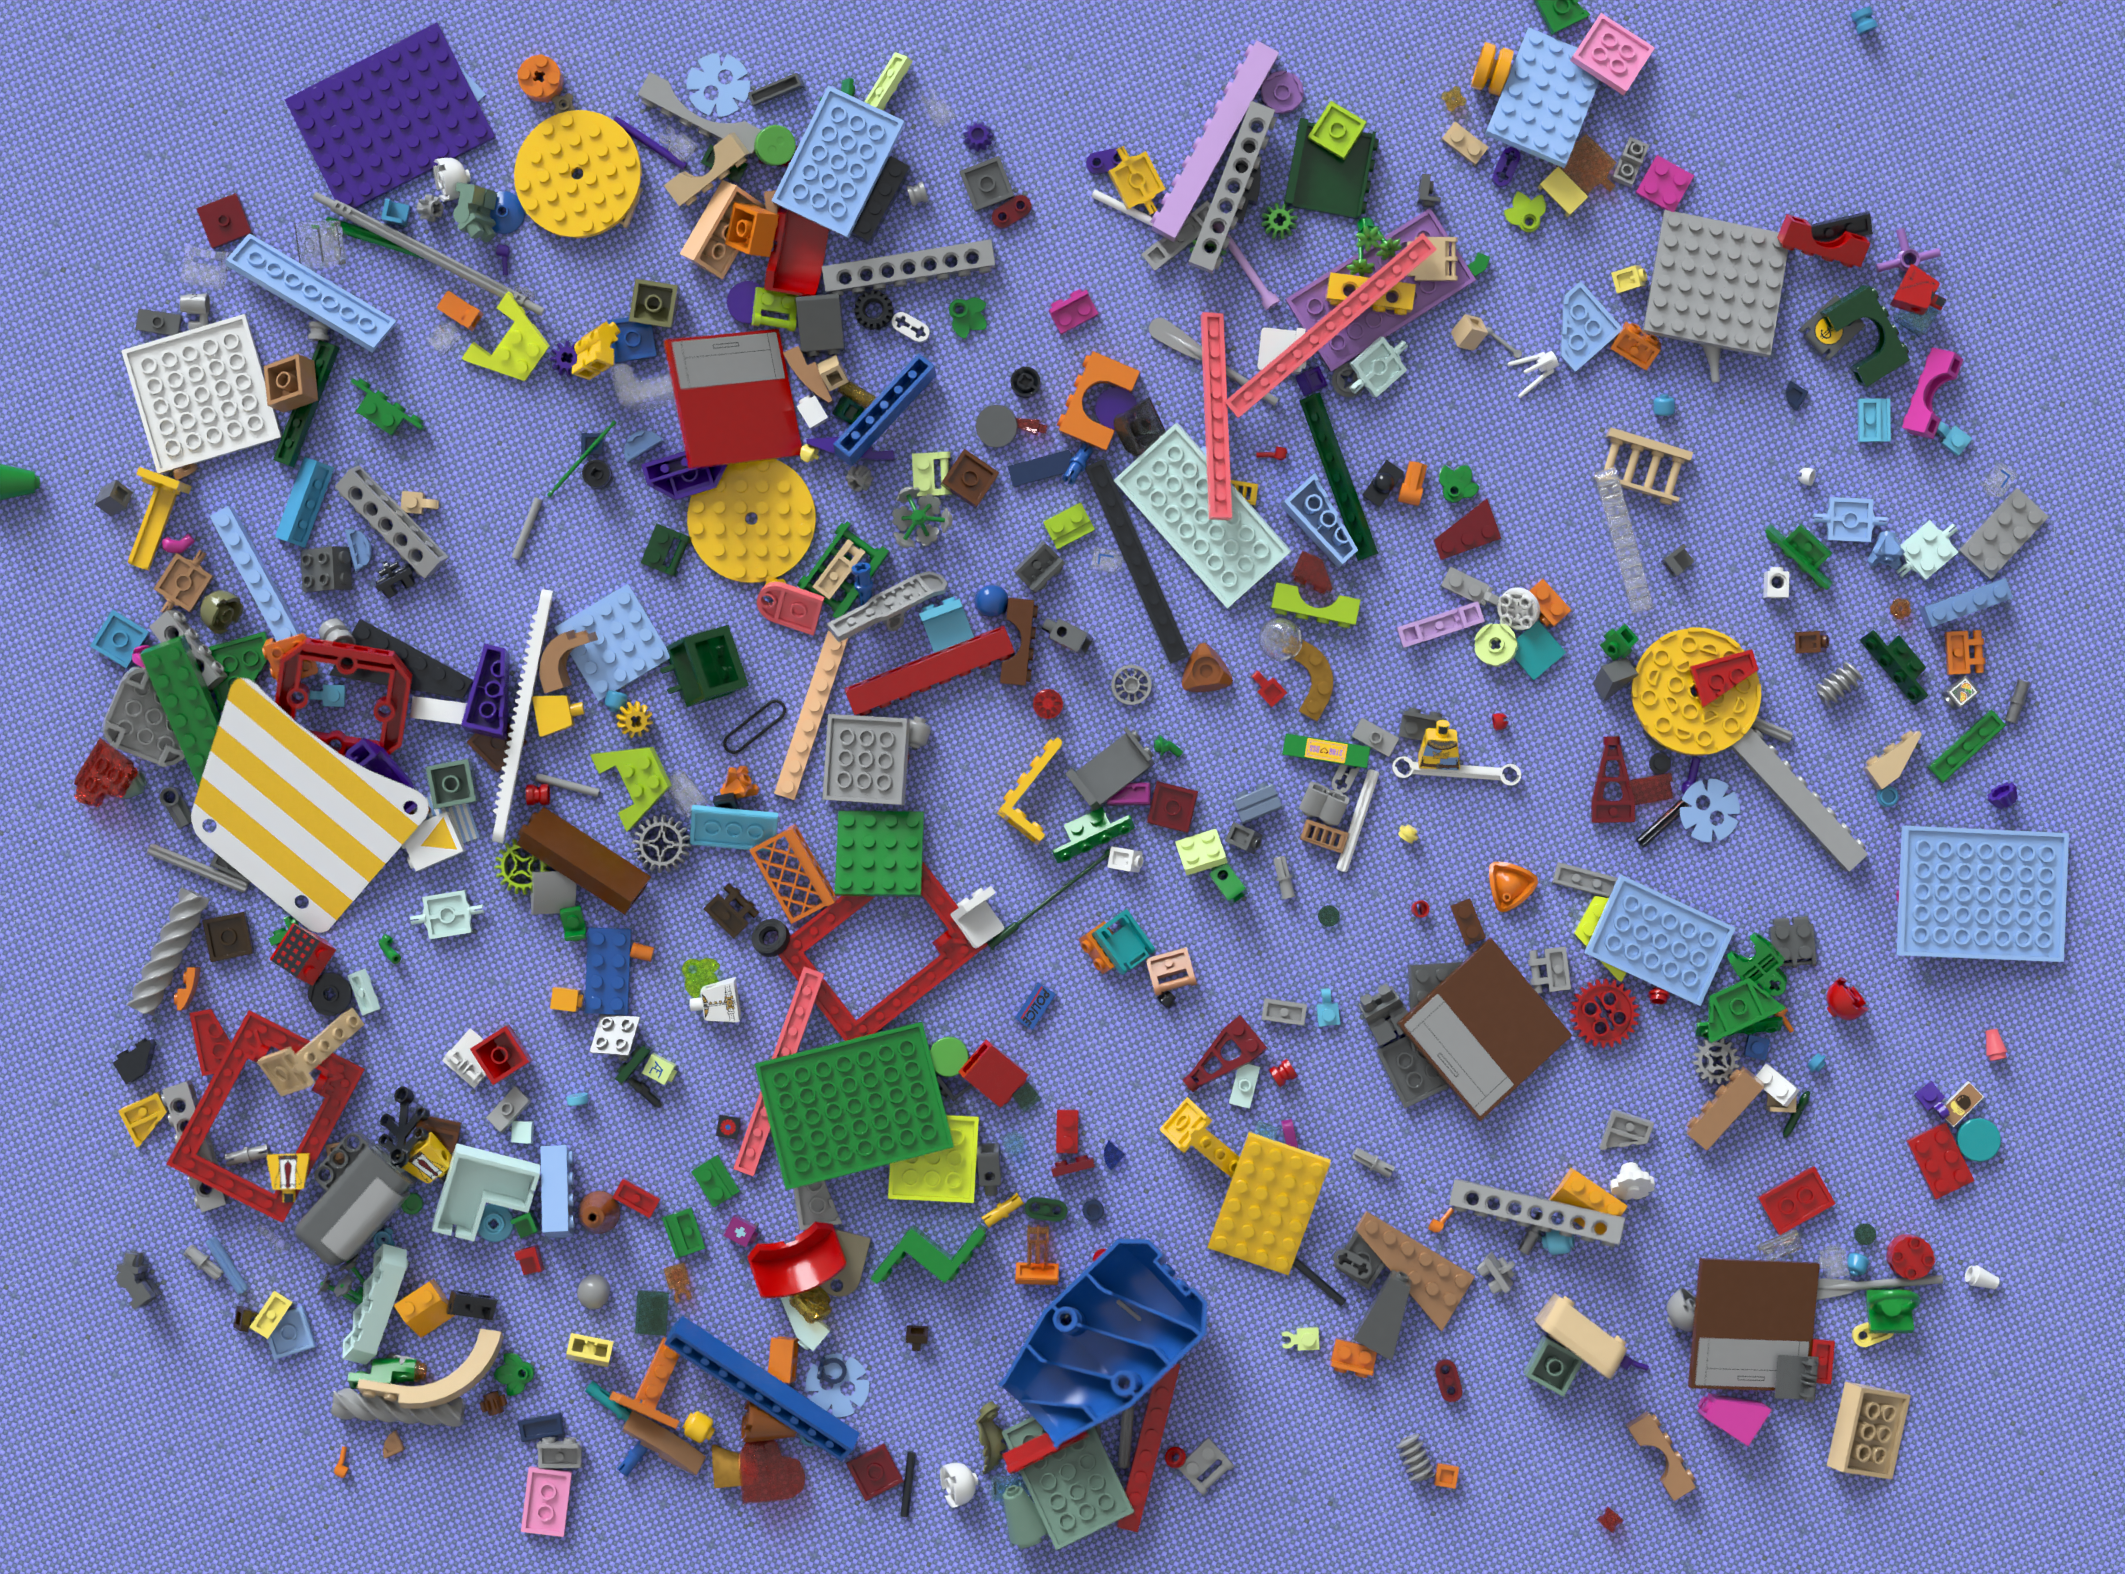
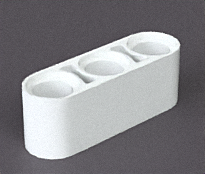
(437, 710)

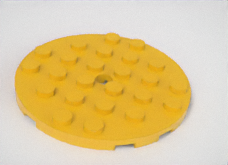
(547, 167)
(771, 544)
(1670, 710)

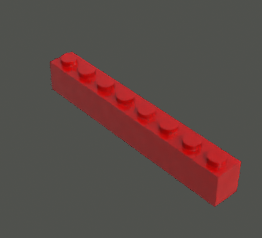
(929, 670)
(1148, 1447)

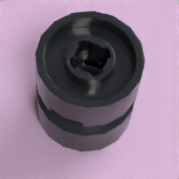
(597, 474)

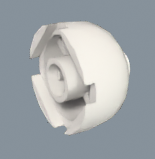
(446, 176)
(958, 1482)

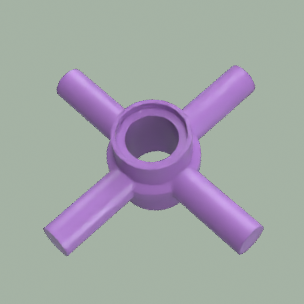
(1905, 250)

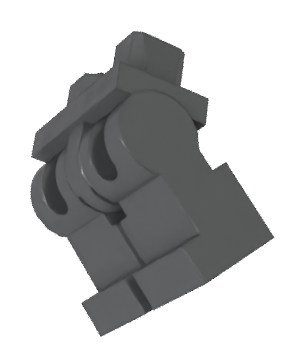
(1380, 1007)
(134, 1280)

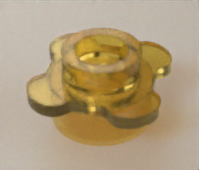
(1447, 97)

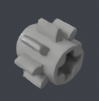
(430, 208)
(859, 478)

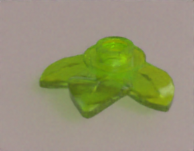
(702, 977)

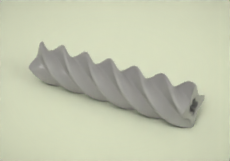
(168, 952)
(349, 1405)

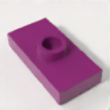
(1132, 795)

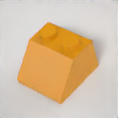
(424, 1308)

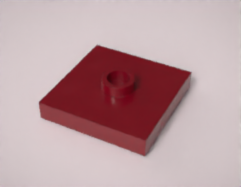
(224, 221)
(1172, 807)
(875, 1471)

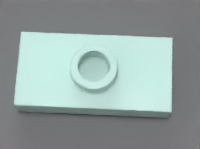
(1244, 1085)

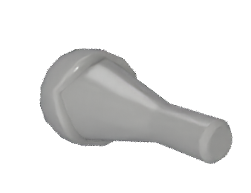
(1713, 357)

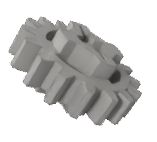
(1721, 1053)

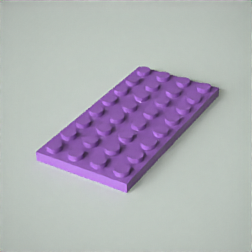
(1310, 302)

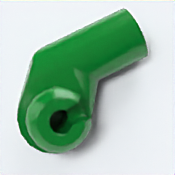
(388, 951)

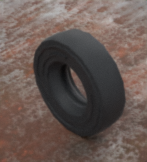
(760, 932)

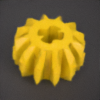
(634, 727)

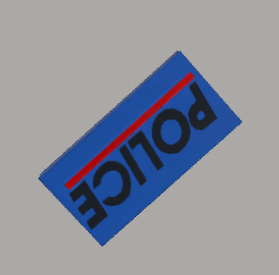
(1035, 1006)

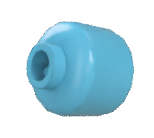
(1557, 1243)

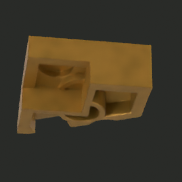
(725, 1467)

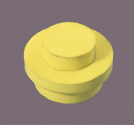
(1408, 833)

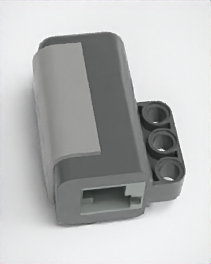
(356, 1200)

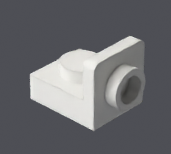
(1125, 859)

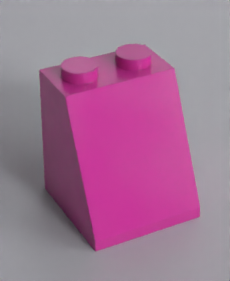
(1734, 1415)

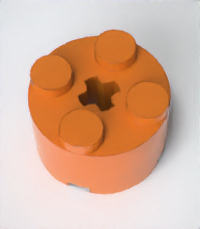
(540, 66)

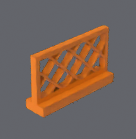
(808, 863)

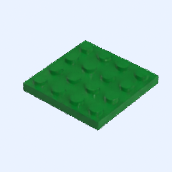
(879, 853)

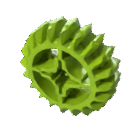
(511, 851)

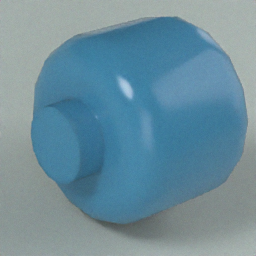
(1664, 405)
(615, 700)
(1857, 1264)

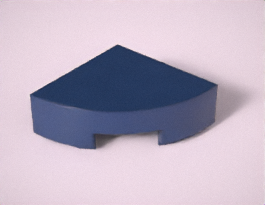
(1795, 395)

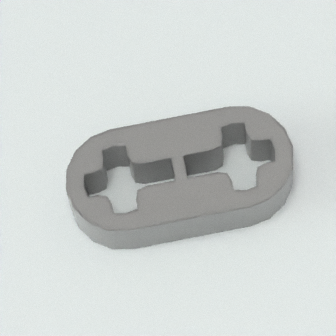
(1349, 779)

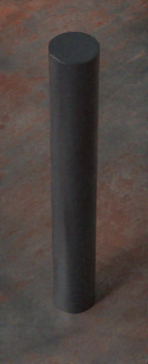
(1319, 1282)
(908, 1481)

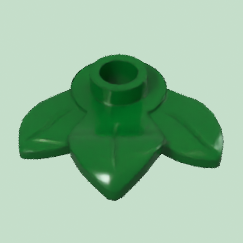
(970, 318)
(1458, 480)
(511, 1373)

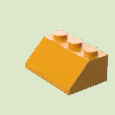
(1583, 1193)

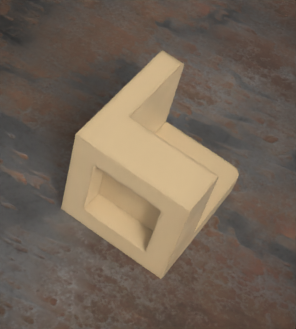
(1469, 332)
(1775, 1106)

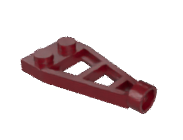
(1612, 811)
(1247, 1041)

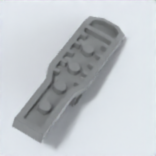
(889, 605)

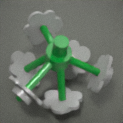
(906, 518)

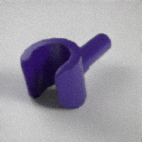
(504, 251)
(1627, 1361)

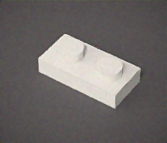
(1777, 1085)

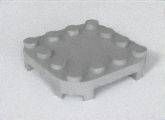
(139, 722)

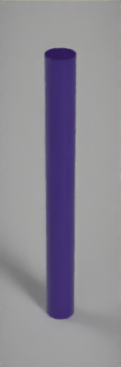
(650, 143)

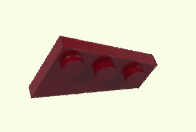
(1469, 532)

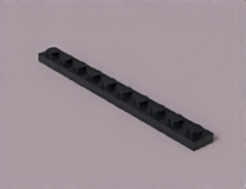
(1137, 561)

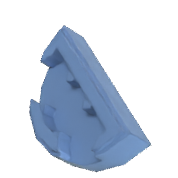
(640, 443)
(359, 548)

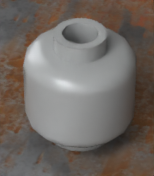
(918, 733)

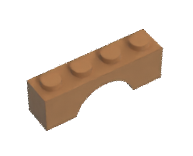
(1675, 1478)

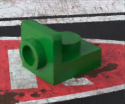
(573, 923)
(280, 933)

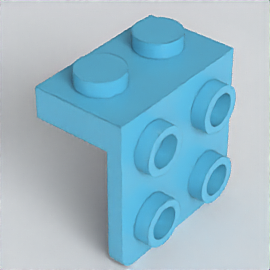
(946, 624)

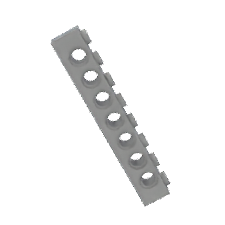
(1255, 114)
(897, 262)
(1460, 1201)

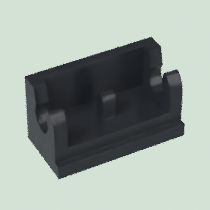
(471, 1305)

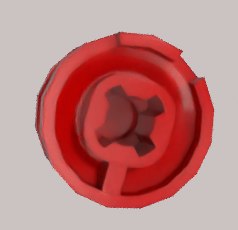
(1048, 703)

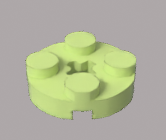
(1497, 656)

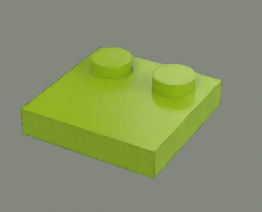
(1337, 130)

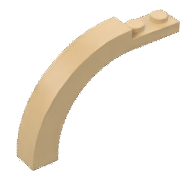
(448, 1388)

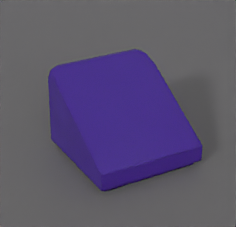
(1311, 381)

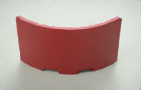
(797, 257)
(798, 1265)

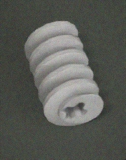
(1838, 683)
(1415, 1458)

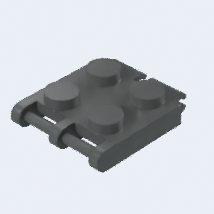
(1794, 940)

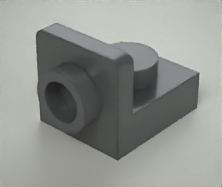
(1424, 190)
(1244, 838)

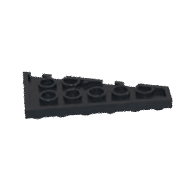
(427, 672)

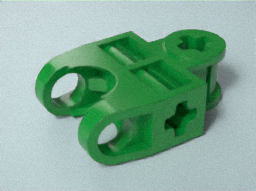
(1761, 967)

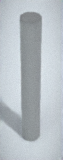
(527, 528)
(567, 785)

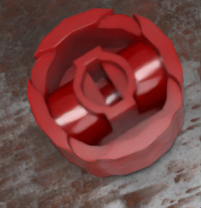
(1910, 1256)

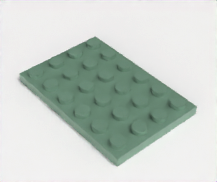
(1072, 1488)

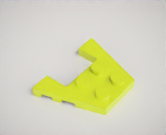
(518, 350)
(1587, 926)

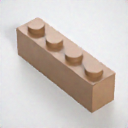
(1724, 1108)

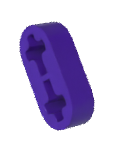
(1510, 169)

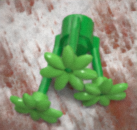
(1368, 236)

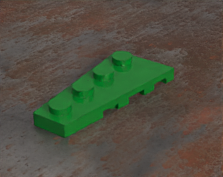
(1561, 13)

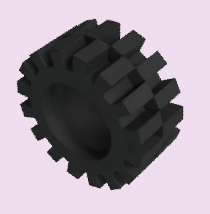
(867, 298)

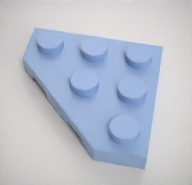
(1584, 327)

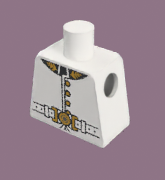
(719, 1001)

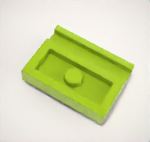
(1068, 526)

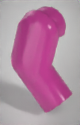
(176, 546)

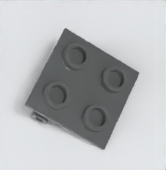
(1796, 1377)

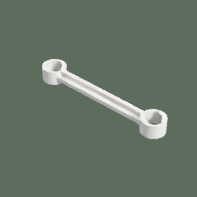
(1465, 771)

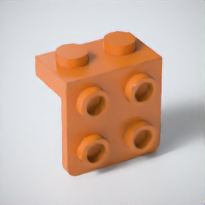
(274, 650)

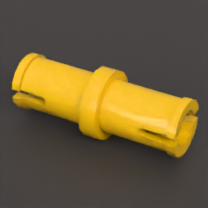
(1002, 1210)

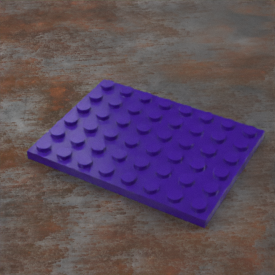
(390, 117)

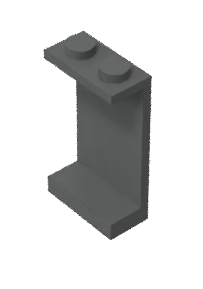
(1112, 769)

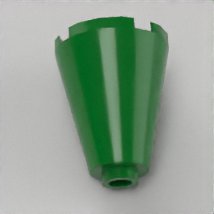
(17, 482)

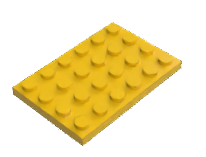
(1268, 1203)

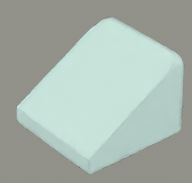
(522, 1132)

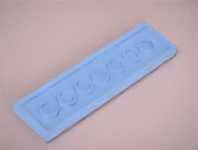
(310, 292)

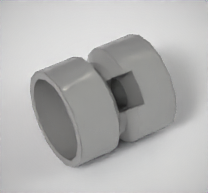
(336, 631)

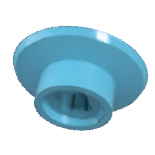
(502, 1216)

